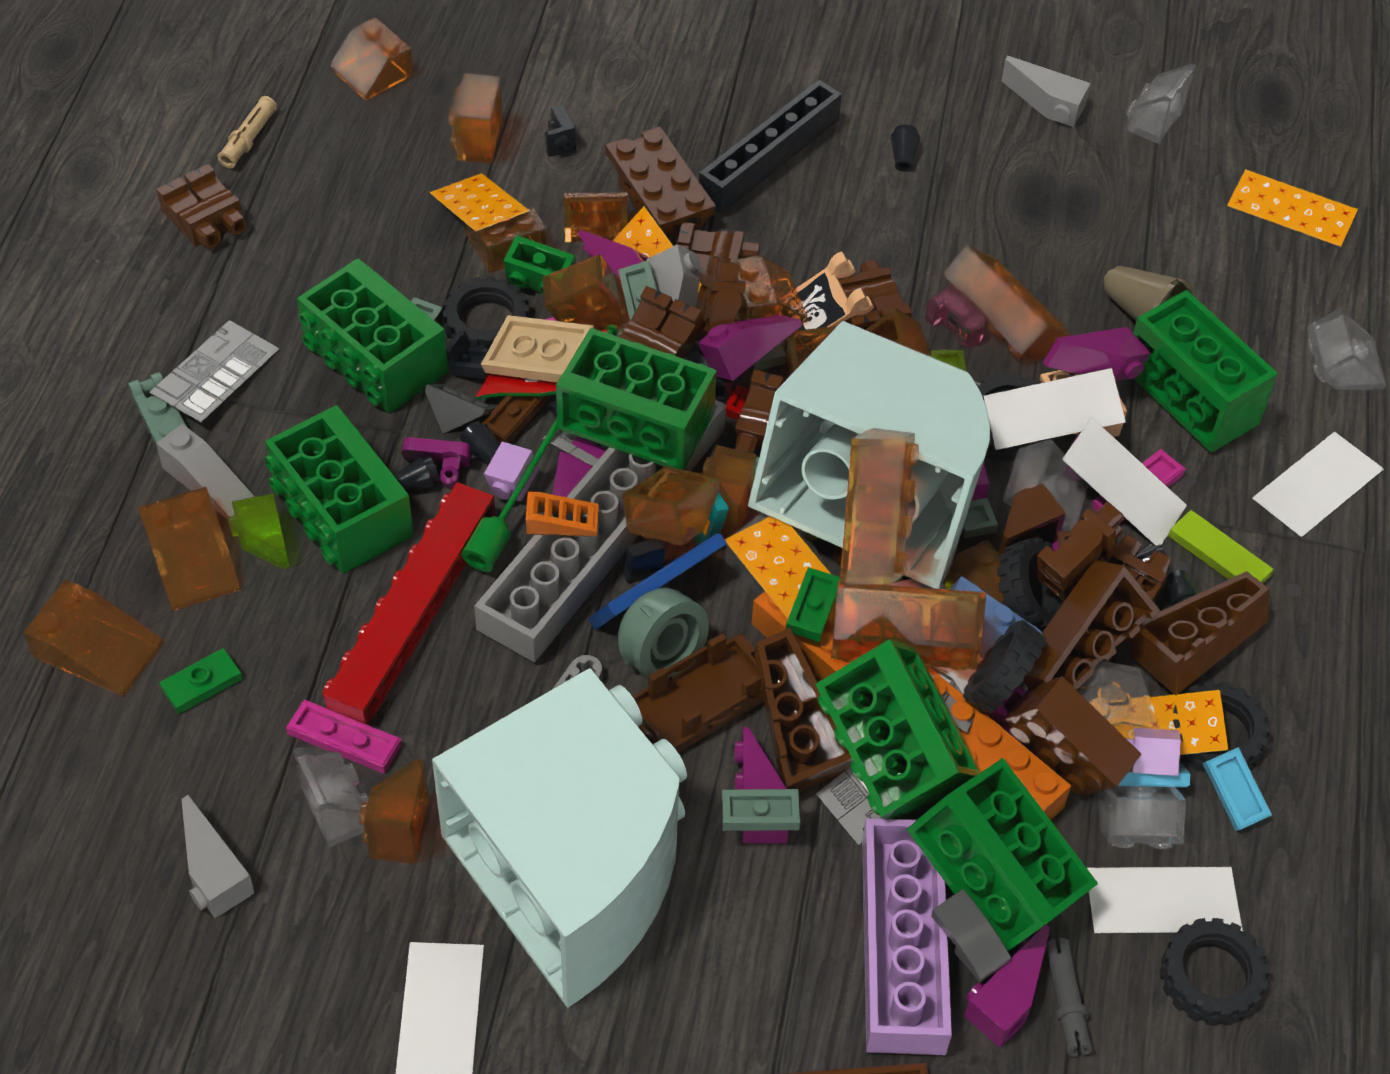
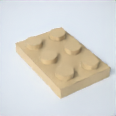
(534, 348)

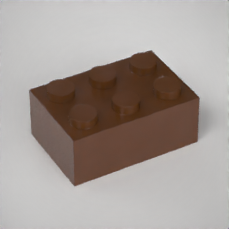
(1072, 737)

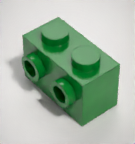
(530, 261)

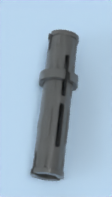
(1071, 1010)

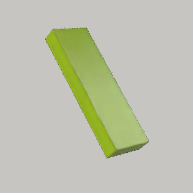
(1217, 548)

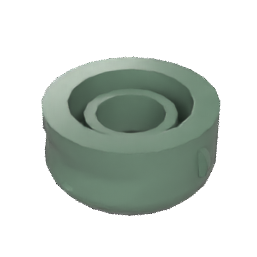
(661, 630)

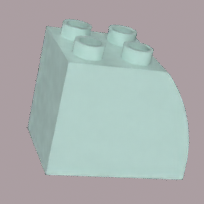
(864, 384)
(567, 826)

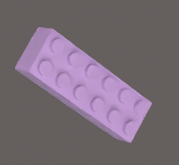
(903, 944)

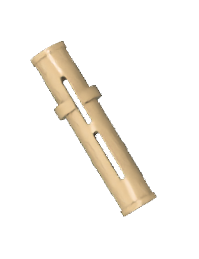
(241, 140)

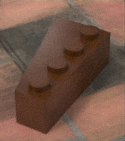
(1090, 624)
(797, 724)

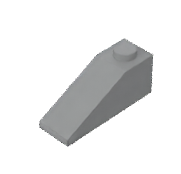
(1048, 91)
(677, 274)
(198, 466)
(214, 870)

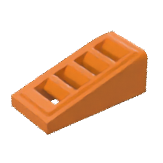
(546, 524)

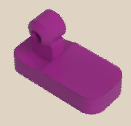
(445, 453)

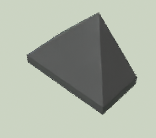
(455, 408)

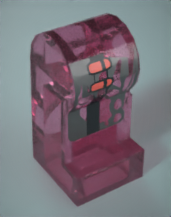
(957, 316)

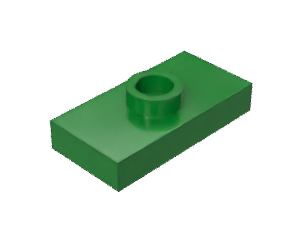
(200, 681)

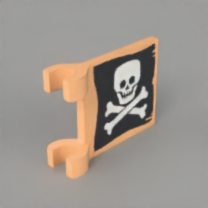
(825, 298)

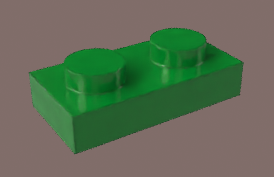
(813, 604)

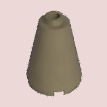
(1142, 290)

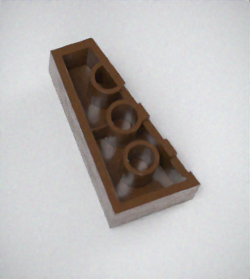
(1201, 630)

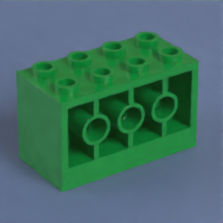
(372, 335)
(1202, 371)
(636, 399)
(338, 489)
(896, 730)
(1002, 853)

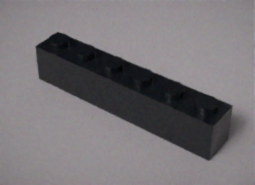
(771, 145)

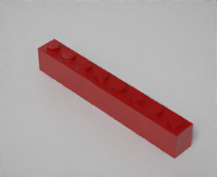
(408, 607)

